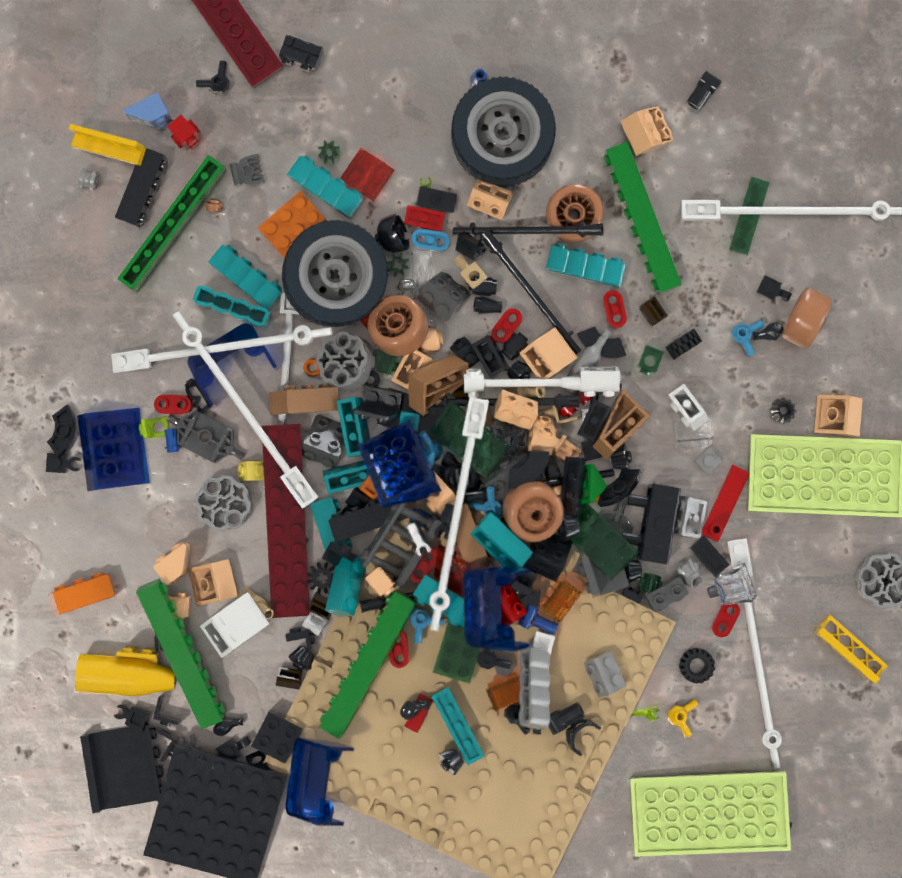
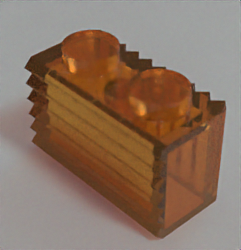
(560, 600)
(505, 692)

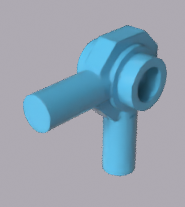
(742, 334)
(432, 449)
(490, 505)
(420, 620)

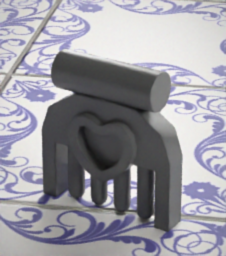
(244, 171)

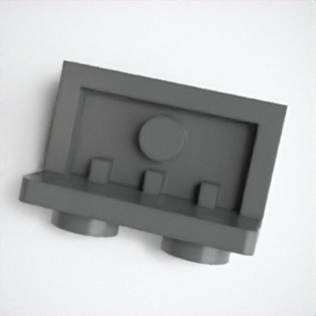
(667, 594)

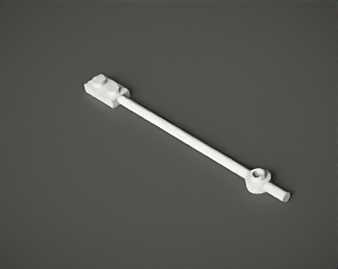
(710, 210)
(286, 308)
(142, 358)
(473, 430)
(292, 478)
(739, 554)

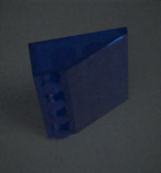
(113, 449)
(399, 466)

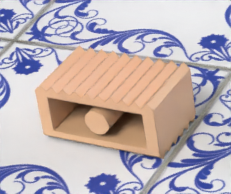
(380, 582)

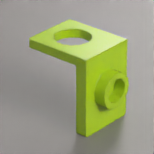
(147, 430)

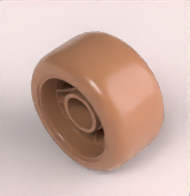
(577, 198)
(807, 318)
(398, 325)
(526, 499)

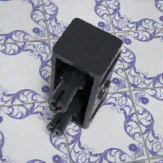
(657, 524)

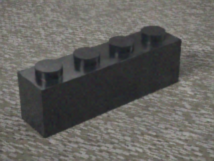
(140, 189)
(360, 520)

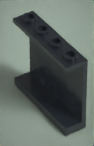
(122, 767)

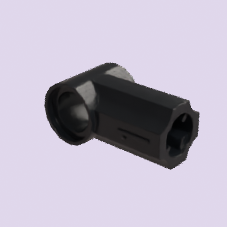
(705, 87)
(561, 719)

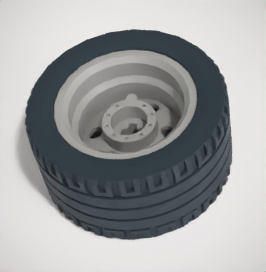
(512, 99)
(338, 240)

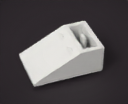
(234, 625)

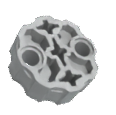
(356, 350)
(223, 483)
(892, 587)

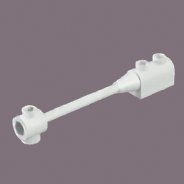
(589, 381)

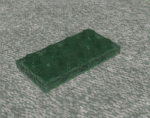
(449, 431)
(602, 543)
(455, 656)

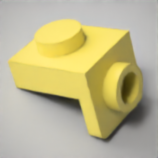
(250, 471)

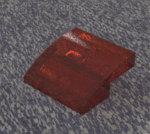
(367, 174)
(456, 573)

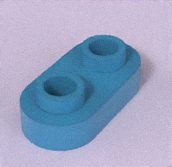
(430, 240)

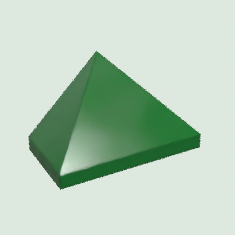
(592, 484)

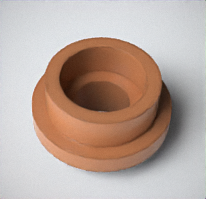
(213, 205)

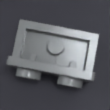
(605, 674)

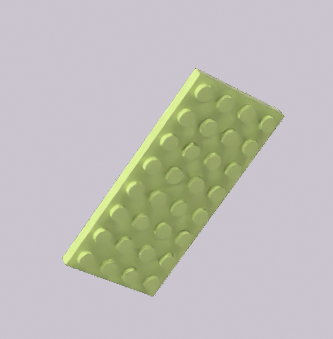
(825, 475)
(710, 814)

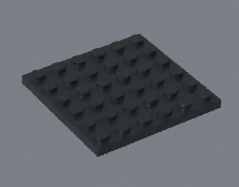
(215, 814)

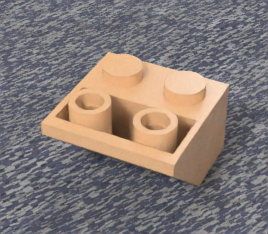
(647, 130)
(548, 355)
(409, 364)
(174, 565)

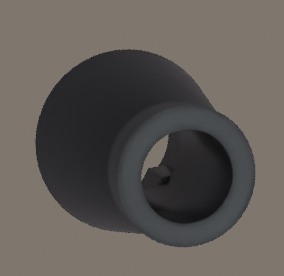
(485, 305)

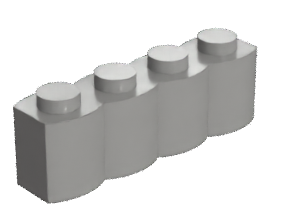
(534, 691)

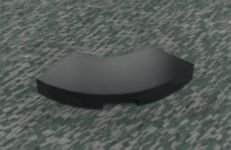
(612, 348)
(63, 432)
(529, 470)
(620, 487)

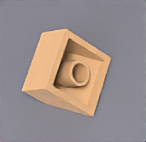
(838, 415)
(212, 582)

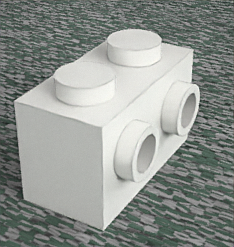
(688, 406)

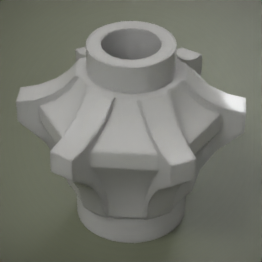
(690, 573)

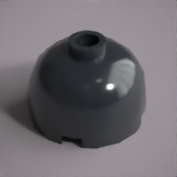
(391, 234)

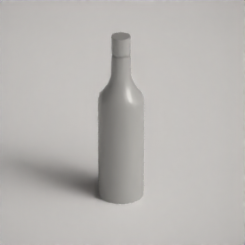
(589, 358)

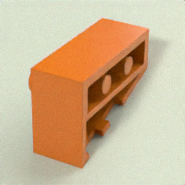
(81, 594)

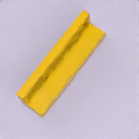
(107, 145)
(846, 654)

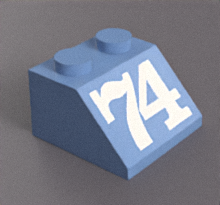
(150, 112)

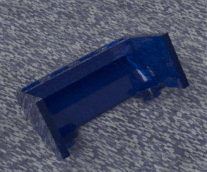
(202, 373)
(483, 609)
(309, 781)

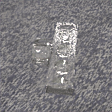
(421, 274)

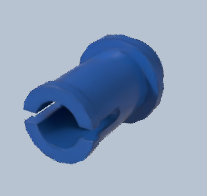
(171, 440)
(528, 618)
(545, 624)

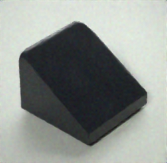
(533, 598)

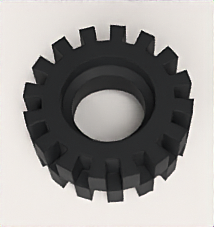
(683, 344)
(708, 665)

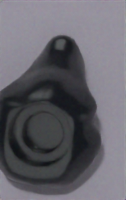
(771, 332)
(412, 708)
(226, 725)

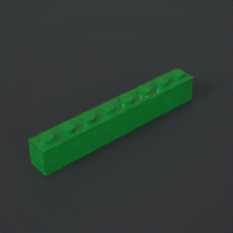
(642, 217)
(172, 223)
(180, 653)
(368, 664)

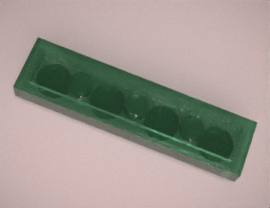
(747, 223)

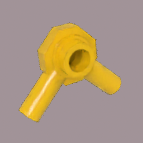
(677, 716)

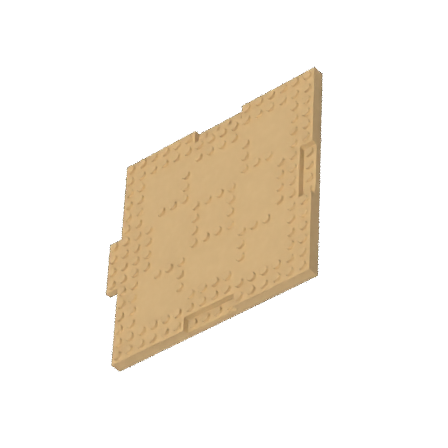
(530, 790)

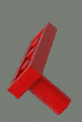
(725, 503)

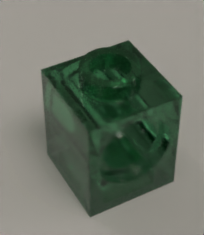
(656, 354)
(385, 363)

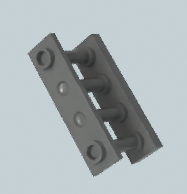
(409, 557)

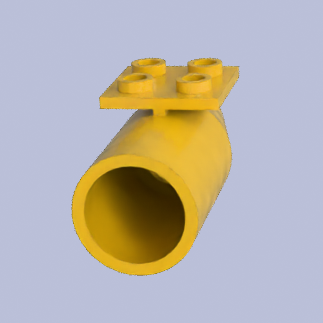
(125, 674)

